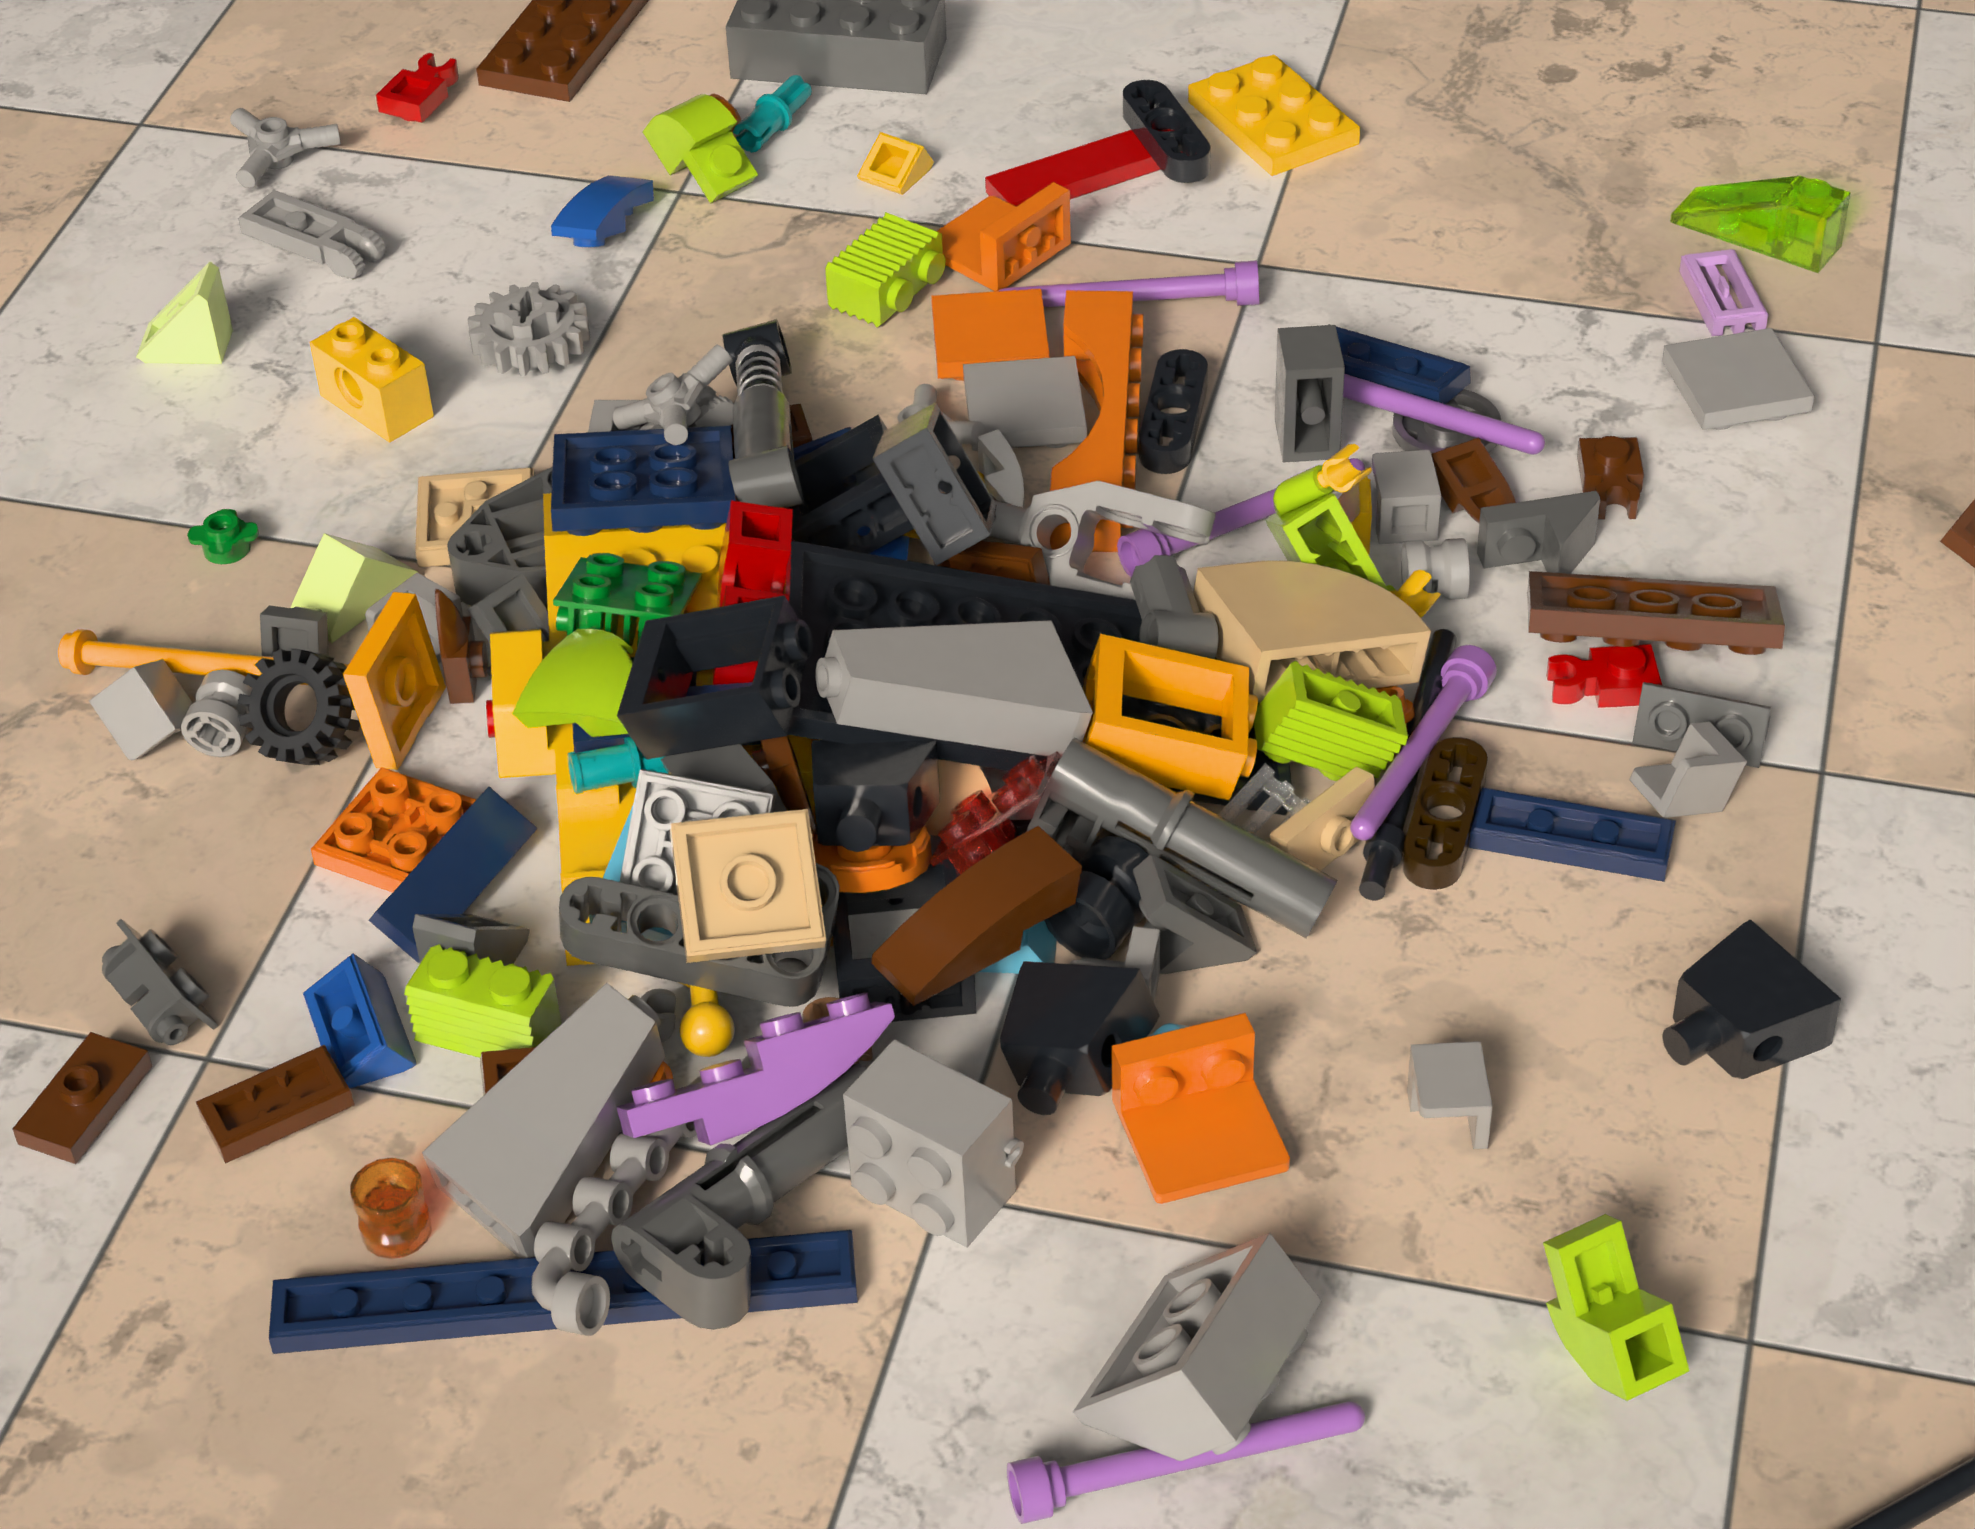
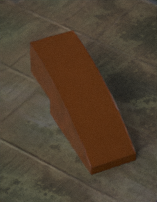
(979, 916)

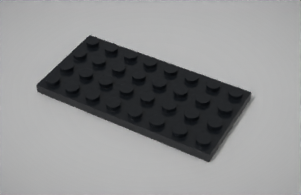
(870, 591)

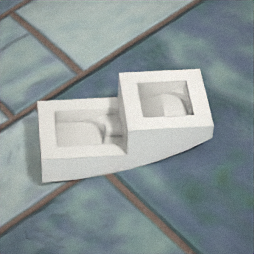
(1000, 470)

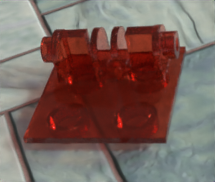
(983, 822)

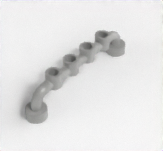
(583, 1300)

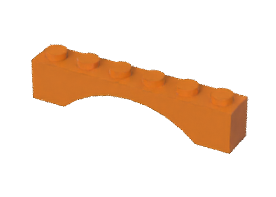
(1101, 337)

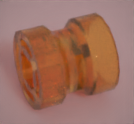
(391, 1208)

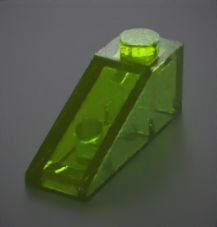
(1777, 217)

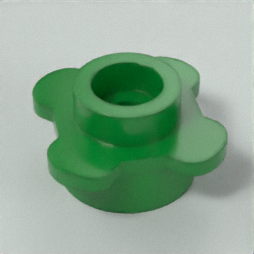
(224, 536)

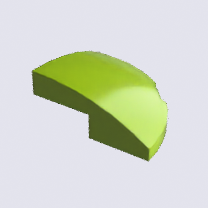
(579, 684)

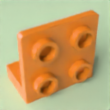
(1005, 242)
(1196, 1109)

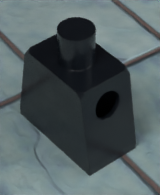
(873, 792)
(1750, 1007)
(1065, 1028)

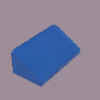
(359, 1022)

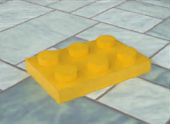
(1273, 114)

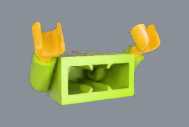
(1317, 531)

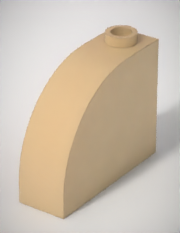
(1314, 616)

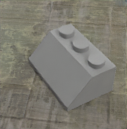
(1203, 1353)

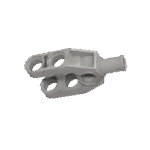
(1083, 508)

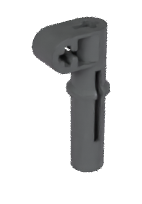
(1101, 793)
(734, 1188)

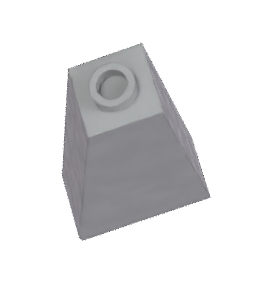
(958, 684)
(548, 1120)

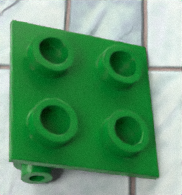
(615, 587)

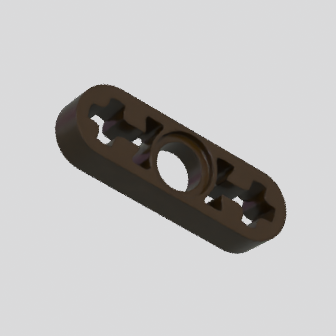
(1451, 833)

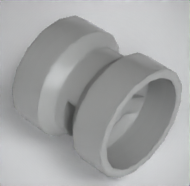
(1445, 563)
(213, 719)

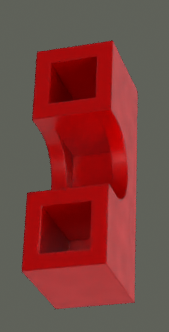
(752, 566)

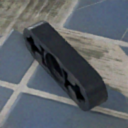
(1151, 108)
(1179, 426)

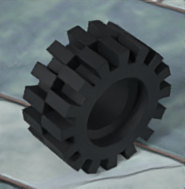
(268, 707)

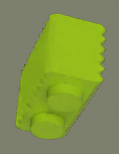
(884, 269)
(1329, 723)
(479, 1003)

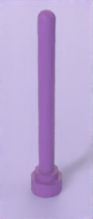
(1236, 283)
(1443, 415)
(1142, 545)
(1465, 678)
(1041, 1486)

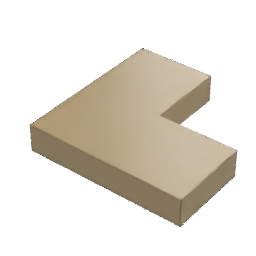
(449, 501)

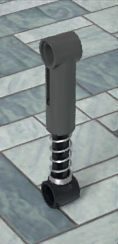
(761, 418)

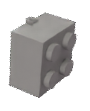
(931, 1143)

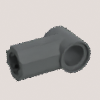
(1170, 609)

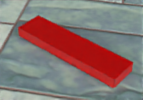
(1077, 169)

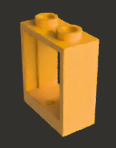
(1181, 680)

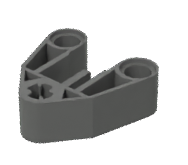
(502, 542)

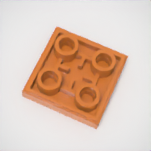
(987, 329)
(388, 829)

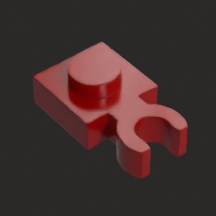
(418, 93)
(1609, 674)

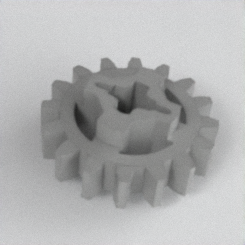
(528, 328)

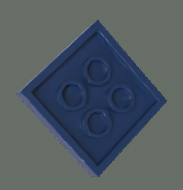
(641, 480)

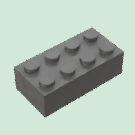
(838, 42)

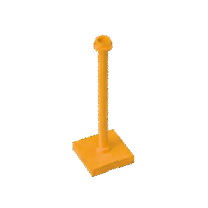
(389, 679)

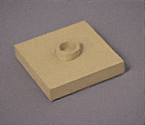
(747, 885)

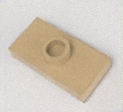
(1322, 827)

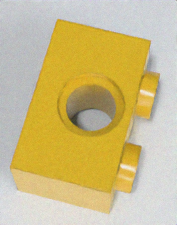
(372, 379)

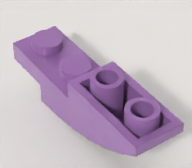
(786, 1069)

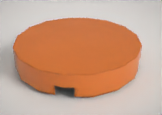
(876, 867)

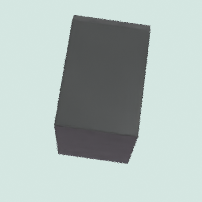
(469, 934)

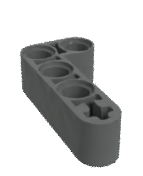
(644, 908)

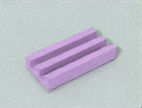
(1712, 292)

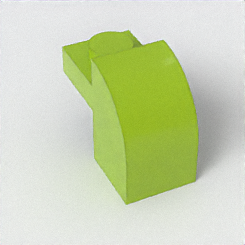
(701, 138)
(1608, 1324)

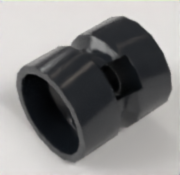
(1104, 902)

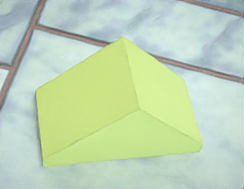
(192, 325)
(347, 581)

